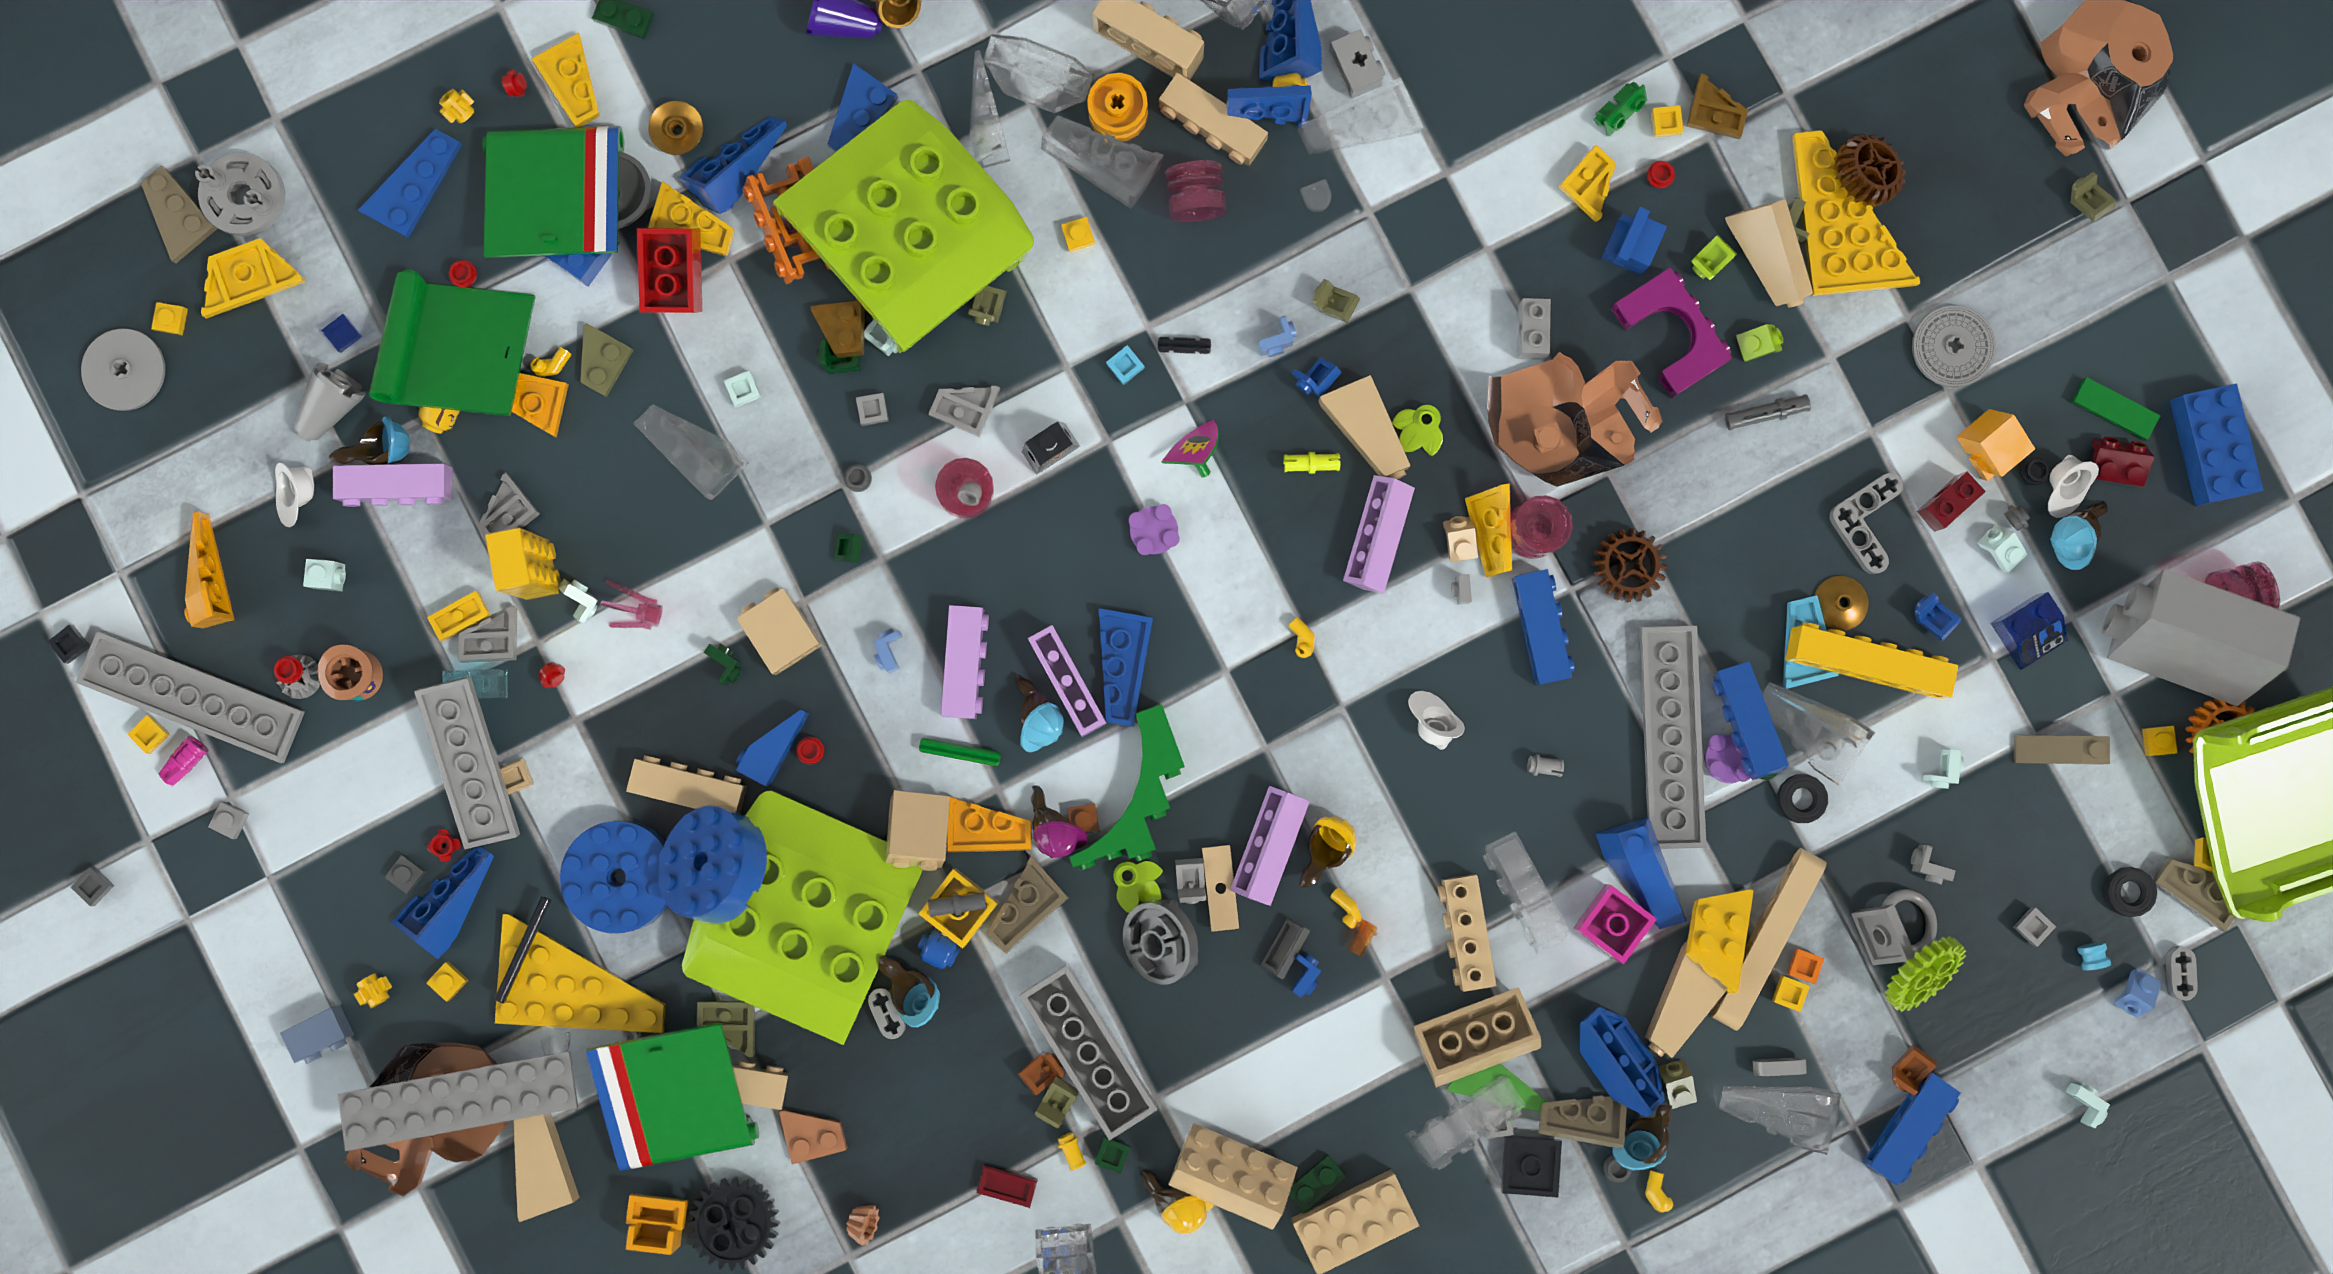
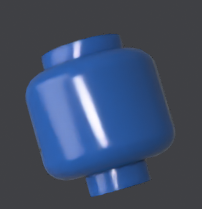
(938, 949)

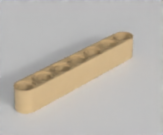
(1771, 936)

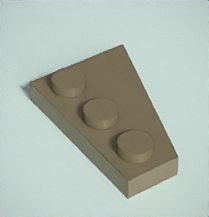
(176, 214)
(2196, 890)
(1028, 905)
(1586, 1120)

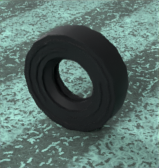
(1818, 805)
(2147, 896)

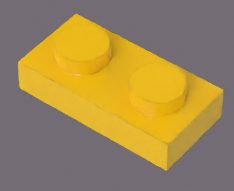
(459, 616)

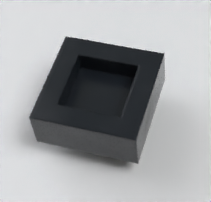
(68, 644)

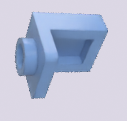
(1276, 344)
(885, 657)
(2139, 993)

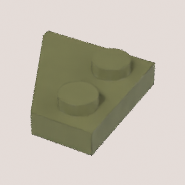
(602, 360)
(736, 1019)

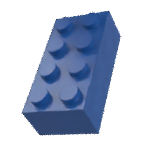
(2216, 444)

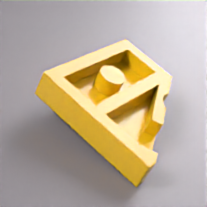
(1590, 182)

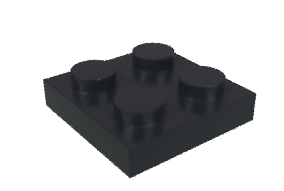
(1531, 1166)

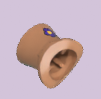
(349, 673)

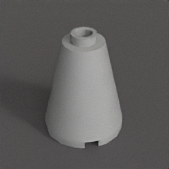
(325, 401)

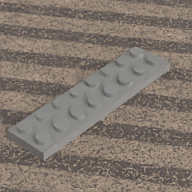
(190, 697)
(1673, 735)
(457, 1101)

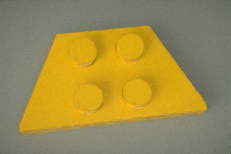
(246, 276)
(1720, 935)

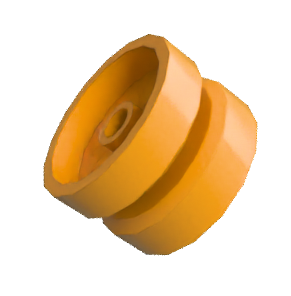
(1115, 91)

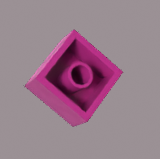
(1614, 923)

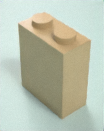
(778, 630)
(917, 830)

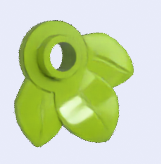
(1416, 432)
(1140, 887)

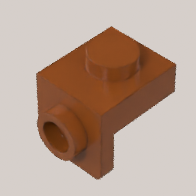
(1912, 1069)
(1041, 1072)

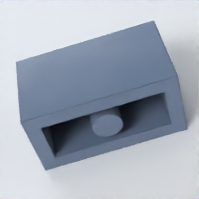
(317, 1034)

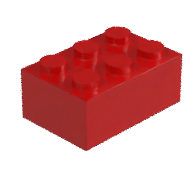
(669, 270)

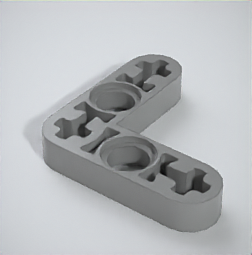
(1857, 513)

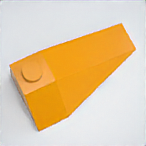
(205, 586)

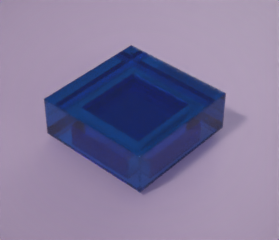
(341, 333)

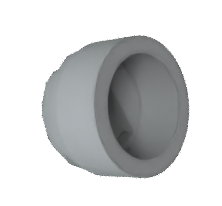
(970, 493)

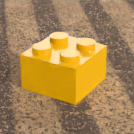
(961, 927)

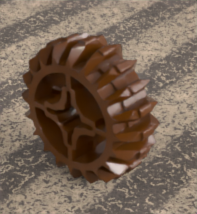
(1869, 170)
(1619, 558)

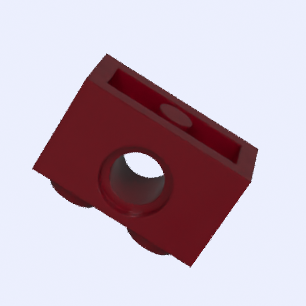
(1951, 501)

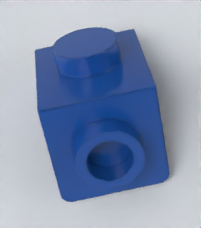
(1318, 378)
(1936, 617)
(1306, 982)

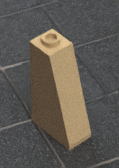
(1773, 251)
(1366, 424)
(1683, 1005)
(541, 1168)

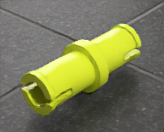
(1311, 462)

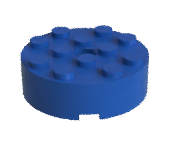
(712, 865)
(590, 883)

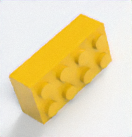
(522, 564)

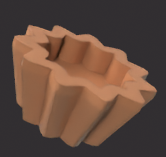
(863, 1223)

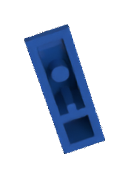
(767, 754)

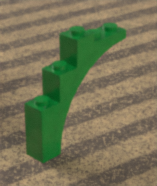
(1131, 832)

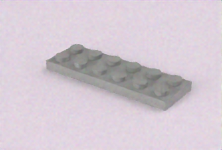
(467, 762)

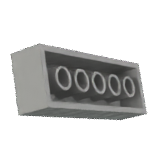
(1088, 1051)

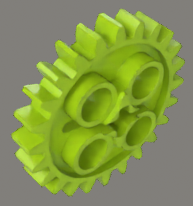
(1925, 973)

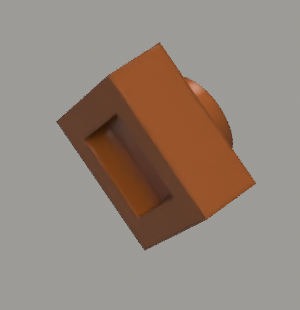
(1084, 817)

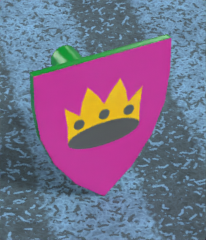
(1195, 448)

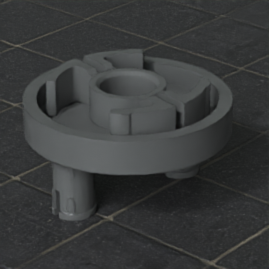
(1177, 937)

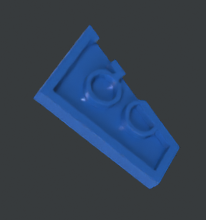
(1278, 103)
(861, 105)

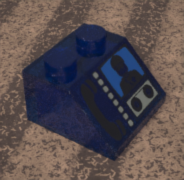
(2032, 629)

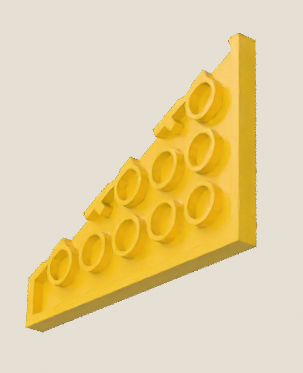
(1845, 239)
(569, 990)

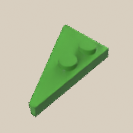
(1475, 1081)

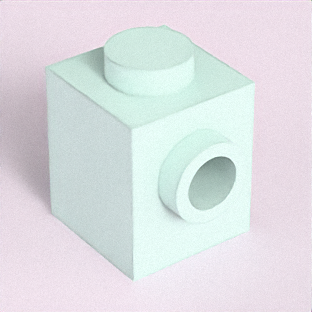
(324, 575)

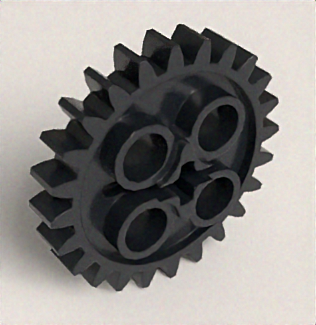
(758, 1218)

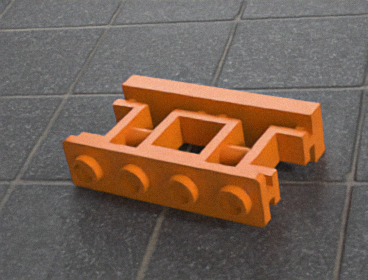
(775, 233)

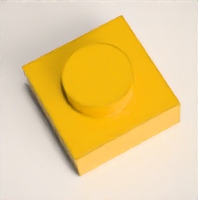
(1667, 121)
(1078, 234)
(169, 318)
(148, 734)
(2159, 741)
(2202, 855)
(447, 981)
(1790, 993)

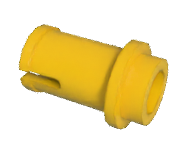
(1071, 1151)

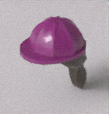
(1053, 830)

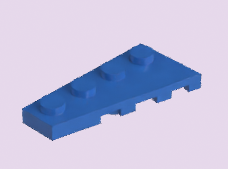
(410, 188)
(1124, 656)

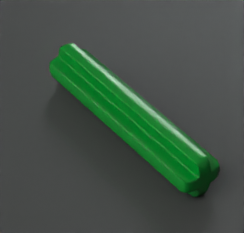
(959, 752)

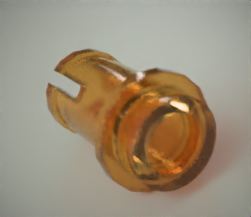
(1362, 937)

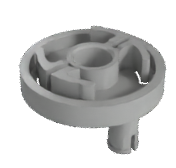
(223, 183)

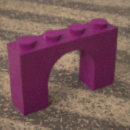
(1668, 294)

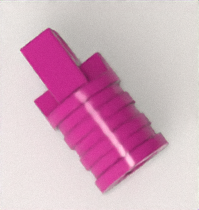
(182, 760)

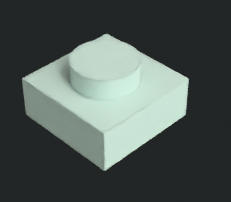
(742, 388)

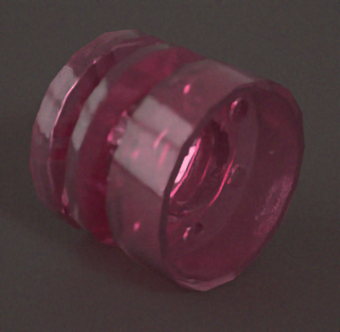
(1196, 191)
(953, 476)
(1552, 523)
(2250, 581)

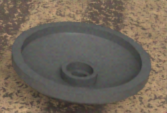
(633, 190)

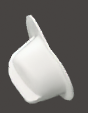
(2070, 484)
(293, 490)
(1435, 719)

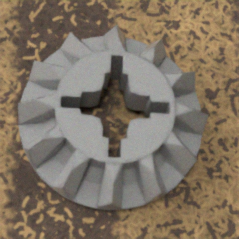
(301, 690)

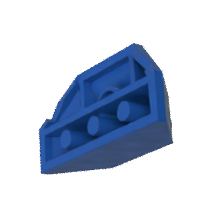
(1621, 1061)

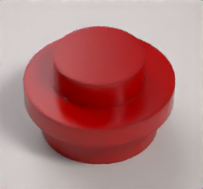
(514, 83)
(1660, 174)
(462, 273)
(288, 669)
(551, 675)
(810, 750)

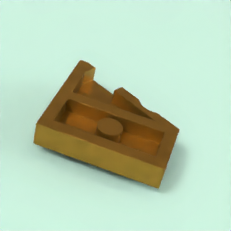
(1716, 111)
(842, 326)

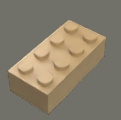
(1149, 36)
(1477, 1037)
(1233, 1176)
(1354, 1222)

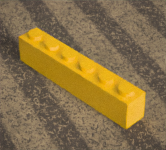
(1871, 662)

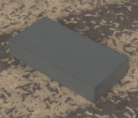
(1285, 948)

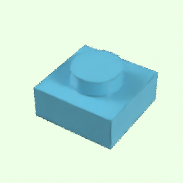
(1125, 365)

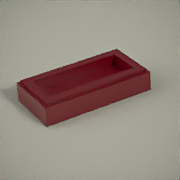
(1007, 1186)

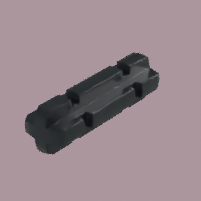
(1184, 345)

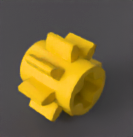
(456, 106)
(373, 990)

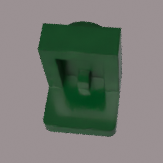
(834, 365)
(723, 655)

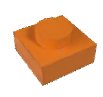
(1805, 966)

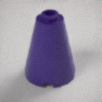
(843, 19)

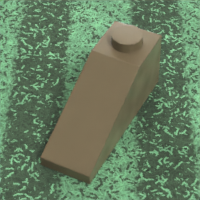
(2062, 749)

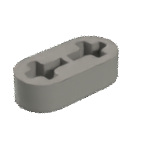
(2181, 973)
(880, 1015)
(1779, 1066)

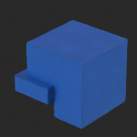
(1634, 242)

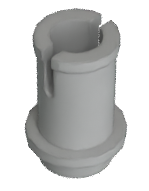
(1545, 766)

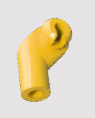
(550, 366)
(1305, 638)
(1349, 905)
(1655, 1194)

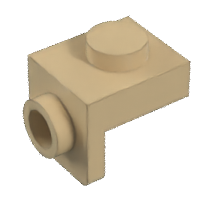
(1460, 538)

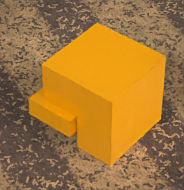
(1995, 443)
(655, 1223)

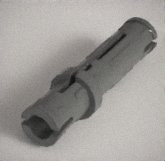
(1798, 404)

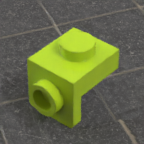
(1712, 258)
(1760, 342)

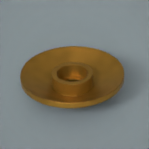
(674, 115)
(1829, 595)

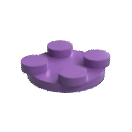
(1154, 530)
(1724, 760)

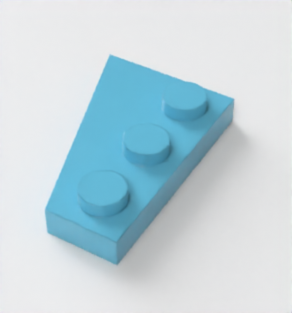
(1798, 612)

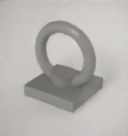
(1884, 932)

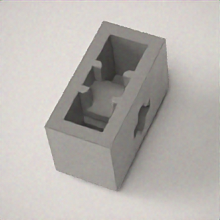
(1356, 78)
(1533, 329)

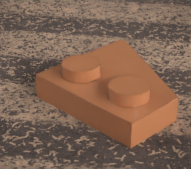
(811, 1136)

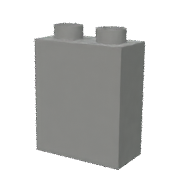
(2200, 637)

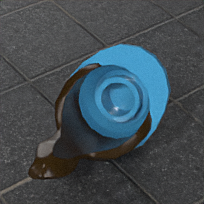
(380, 445)

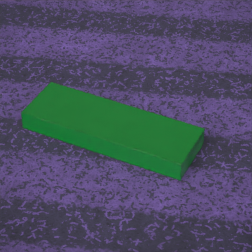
(2115, 409)

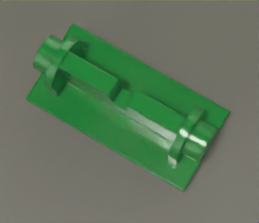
(1630, 100)

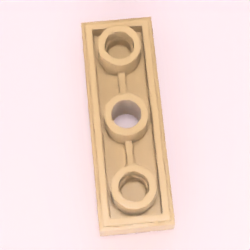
(1221, 905)

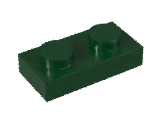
(623, 17)
(1316, 1183)

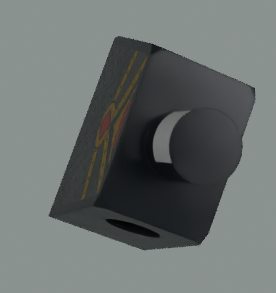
(1049, 446)

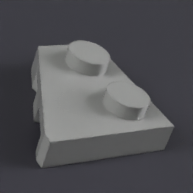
(965, 407)
(507, 509)
(491, 640)

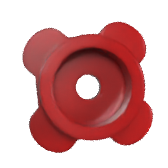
(436, 848)

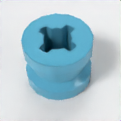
(2094, 956)

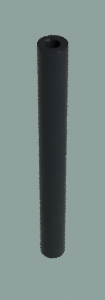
(522, 949)

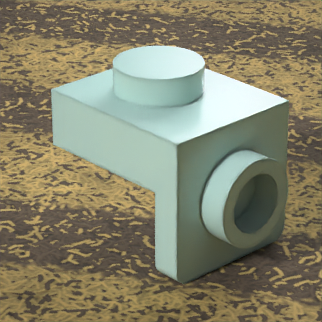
(878, 337)
(2004, 547)
(577, 591)
(1950, 768)
(2097, 1107)

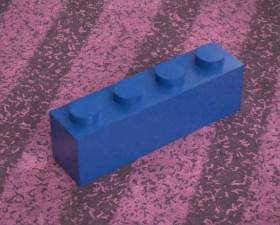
(1542, 627)
(1750, 721)
(1911, 1129)

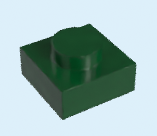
(848, 548)
(1112, 1155)

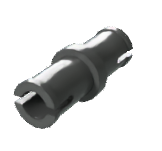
(957, 904)

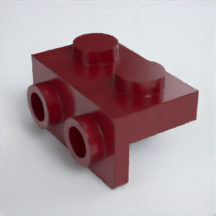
(2122, 461)

